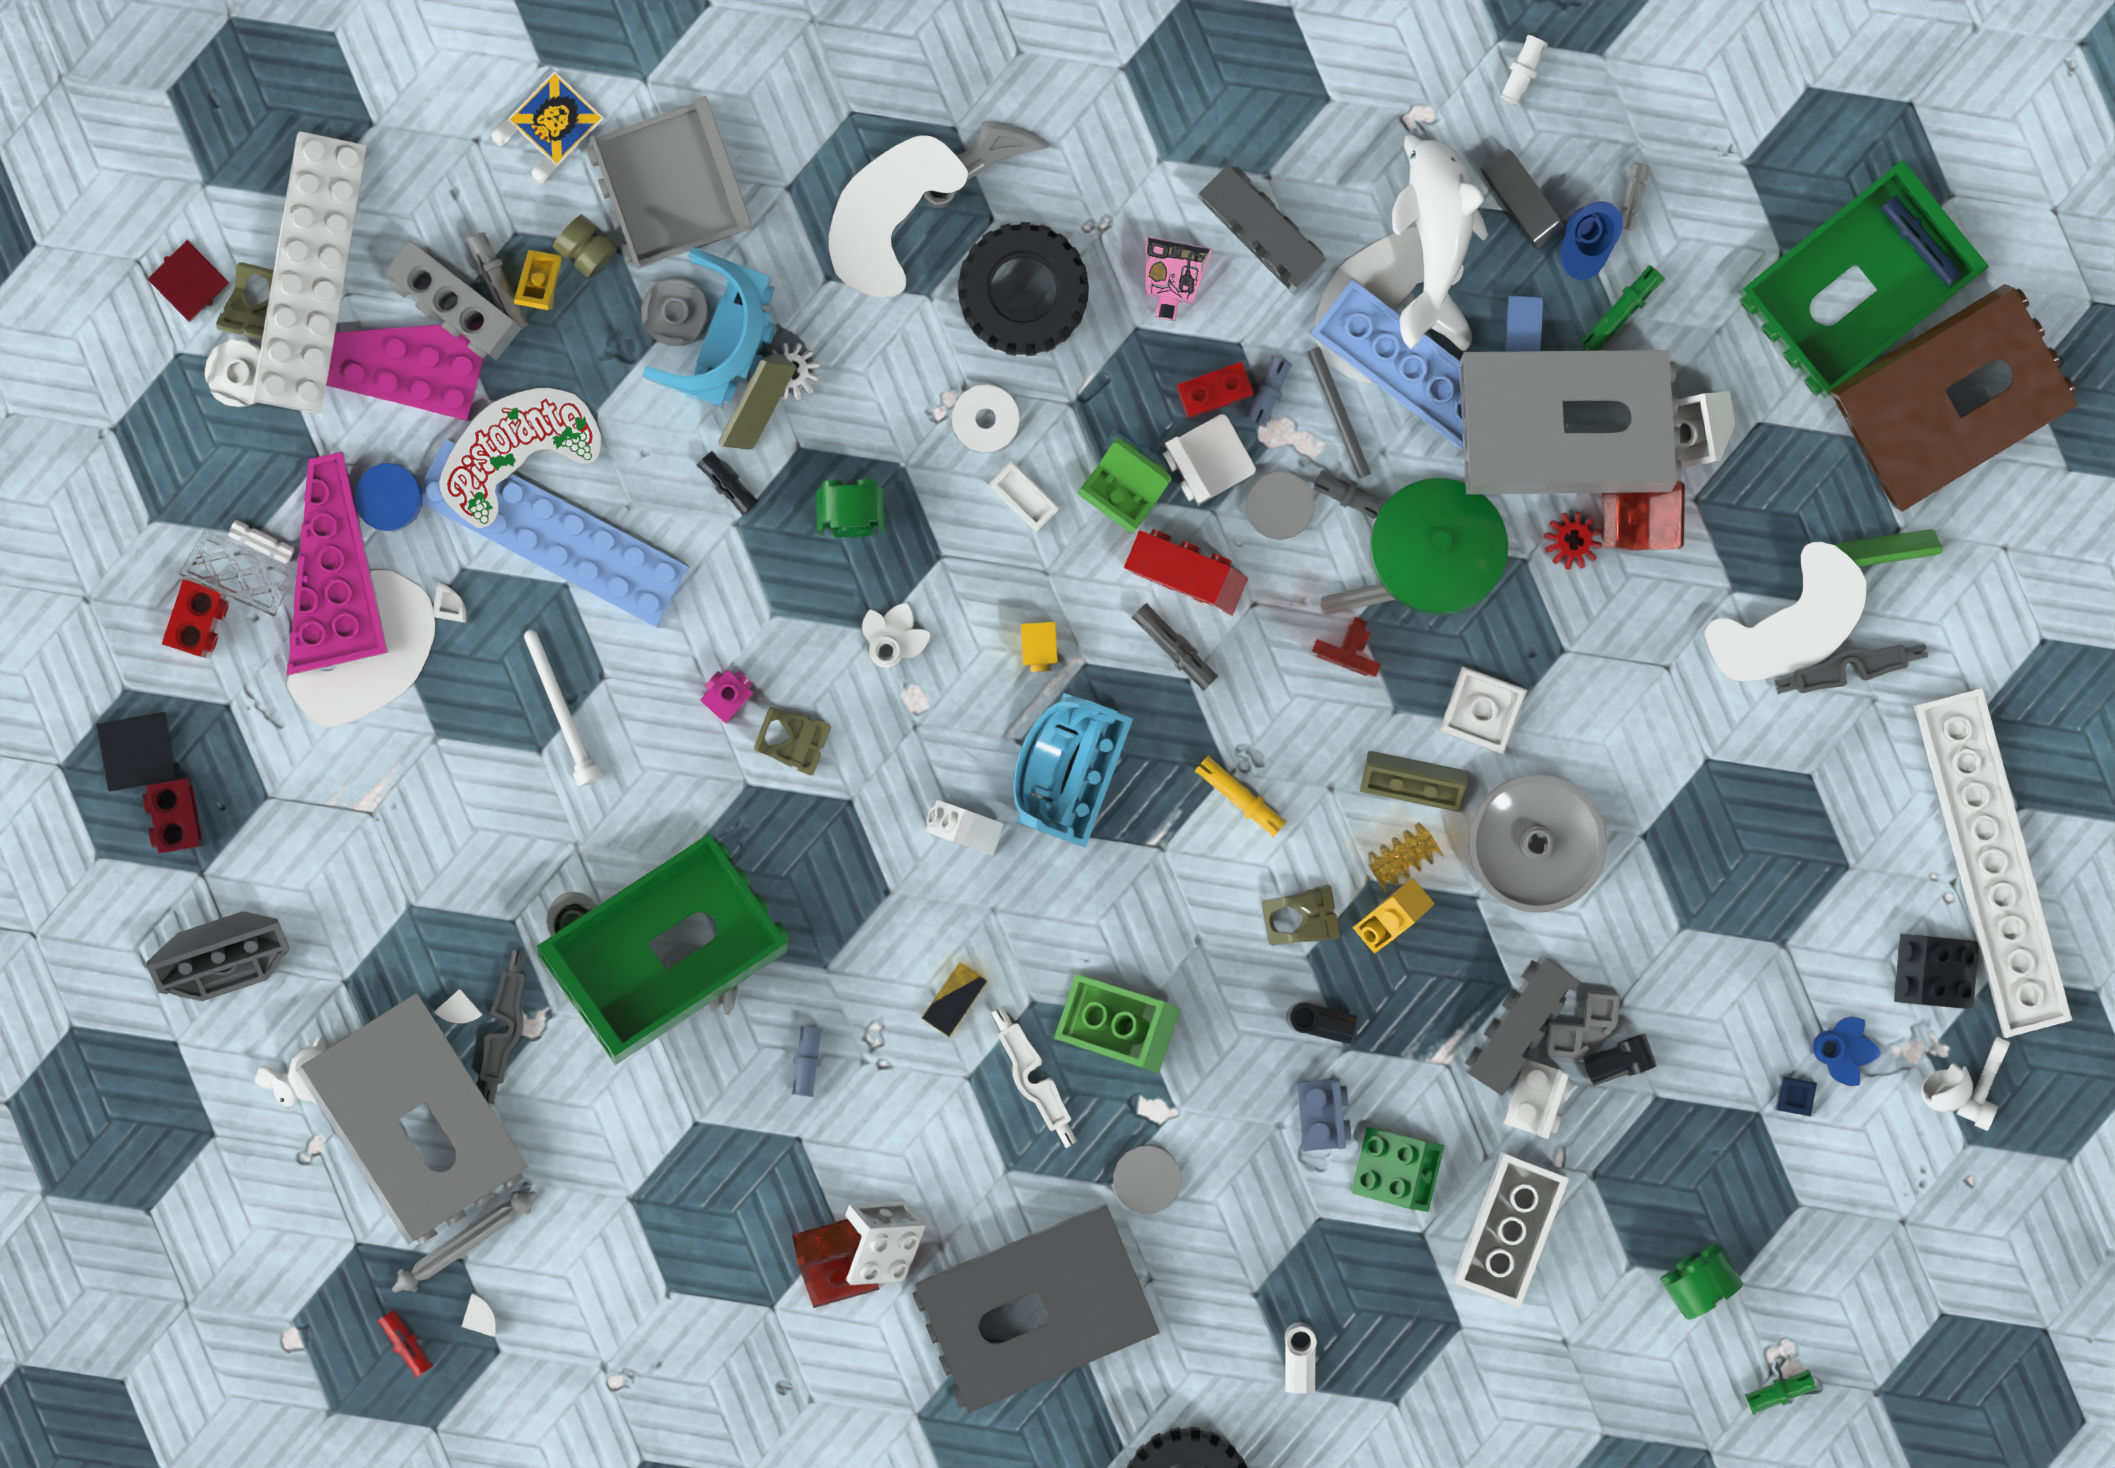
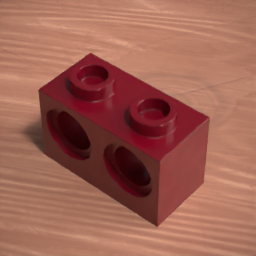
(183, 814)

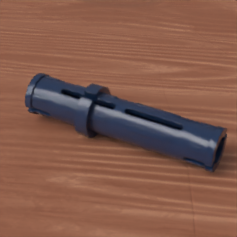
(1893, 209)

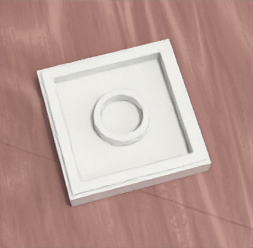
(1483, 710)

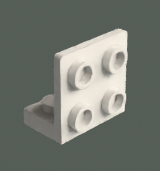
(1537, 1099)
(887, 1243)

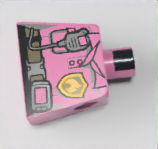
(1173, 274)

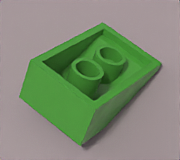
(1117, 1023)

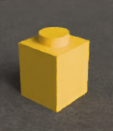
(1039, 646)

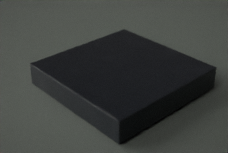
(137, 751)

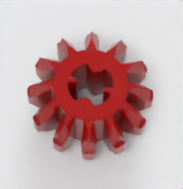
(1582, 534)

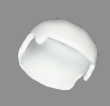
(1947, 1089)

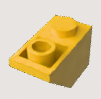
(1393, 915)

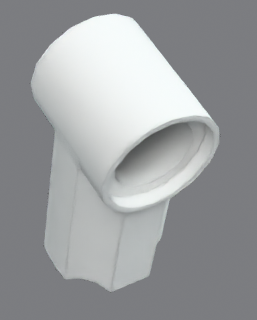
(1300, 1361)

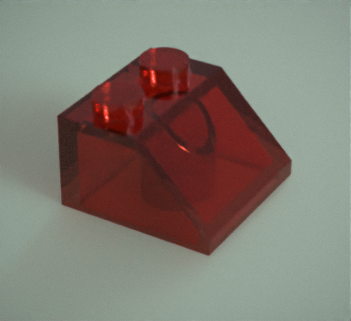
(825, 1261)

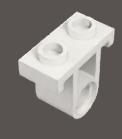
(964, 827)

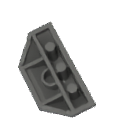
(219, 956)

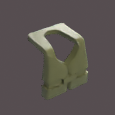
(238, 313)
(803, 743)
(1318, 916)

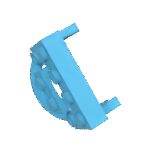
(1047, 757)

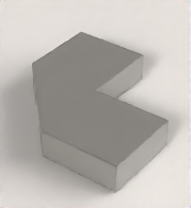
(1576, 1040)

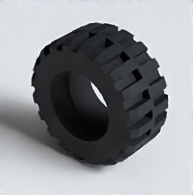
(1023, 242)
(1187, 1446)

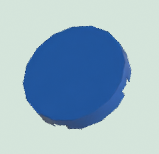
(388, 497)

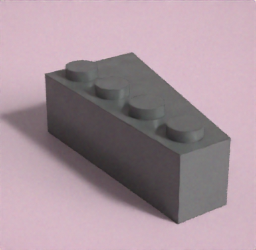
(1262, 228)
(1520, 1025)

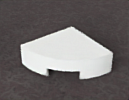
(449, 605)
(459, 1009)
(480, 1316)

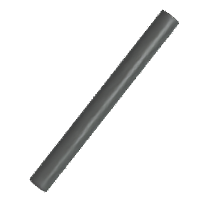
(1339, 412)

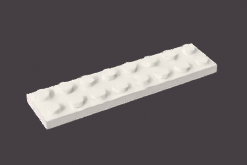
(309, 273)

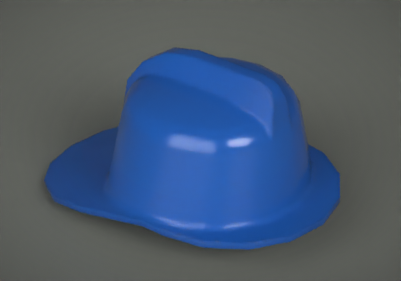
(1590, 239)

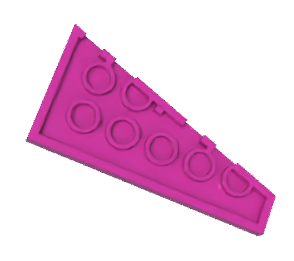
(408, 367)
(334, 590)

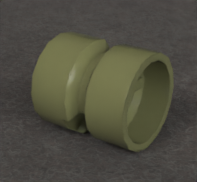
(583, 245)

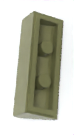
(757, 402)
(1414, 781)

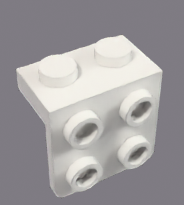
(1209, 459)

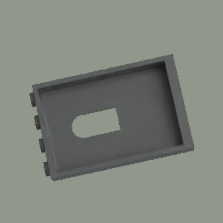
(1085, 1289)

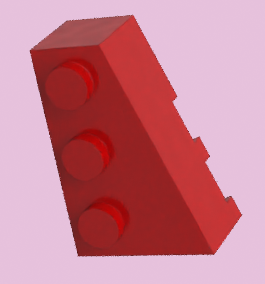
(1186, 570)

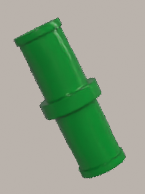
(1780, 1391)

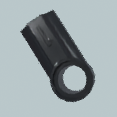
(1324, 1023)
(1627, 1058)

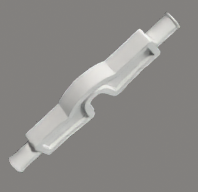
(1042, 1093)

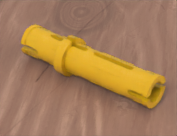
(1240, 796)

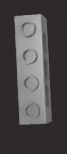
(414, 264)

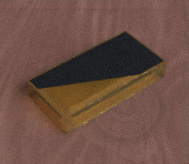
(954, 999)

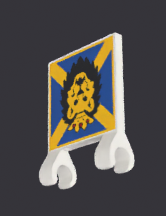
(553, 121)

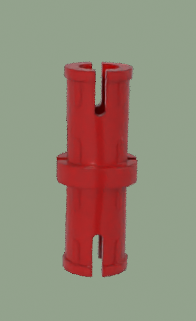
(417, 1364)

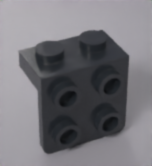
(1936, 971)

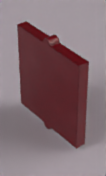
(188, 281)

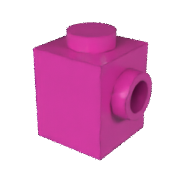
(727, 694)

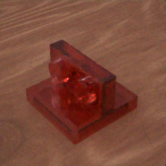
(1345, 656)

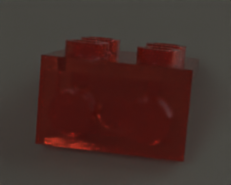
(1644, 520)

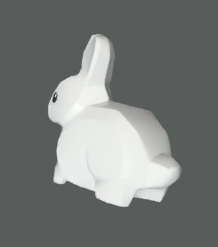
(290, 1086)

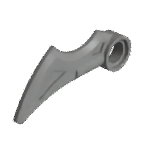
(994, 145)

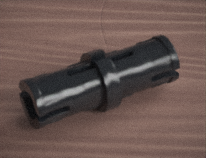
(727, 483)

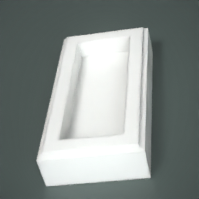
(1024, 496)

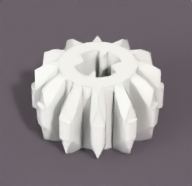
(803, 370)

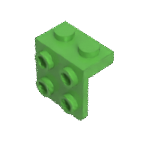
(1125, 485)

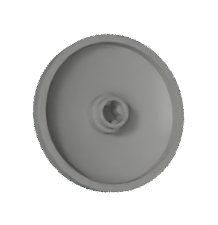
(1537, 843)

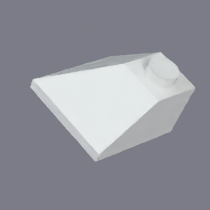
(1704, 427)

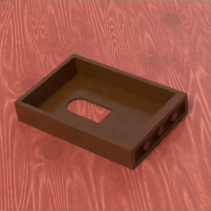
(1908, 419)

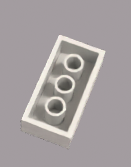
(1510, 1229)

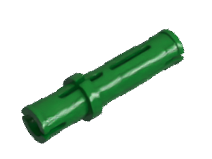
(1620, 312)

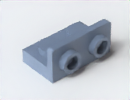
(1323, 1115)

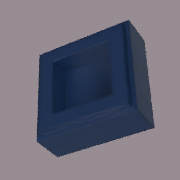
(1796, 1096)

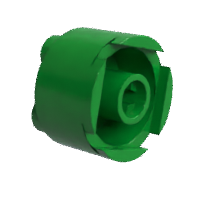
(850, 509)
(1702, 1281)

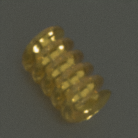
(1403, 856)

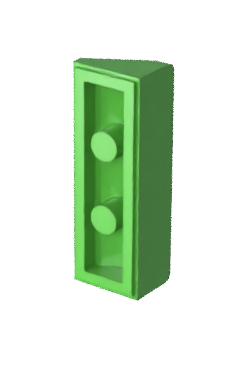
(1892, 548)

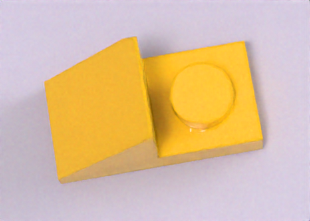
(538, 280)

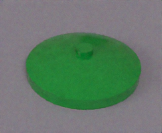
(1438, 546)

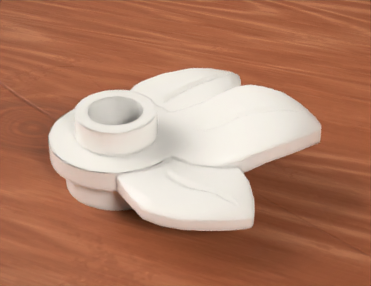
(894, 630)

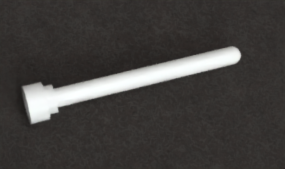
(585, 769)

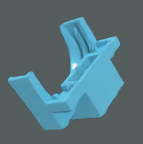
(734, 336)

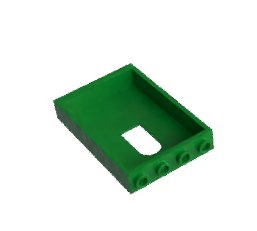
(1903, 281)
(620, 981)

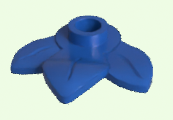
(1849, 1052)

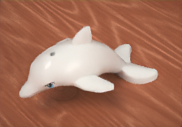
(1445, 214)

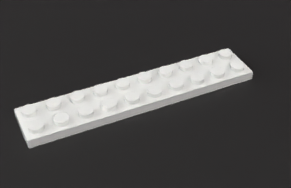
(1993, 863)

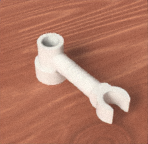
(1977, 1108)

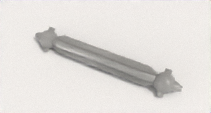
(464, 1241)

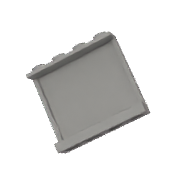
(669, 184)

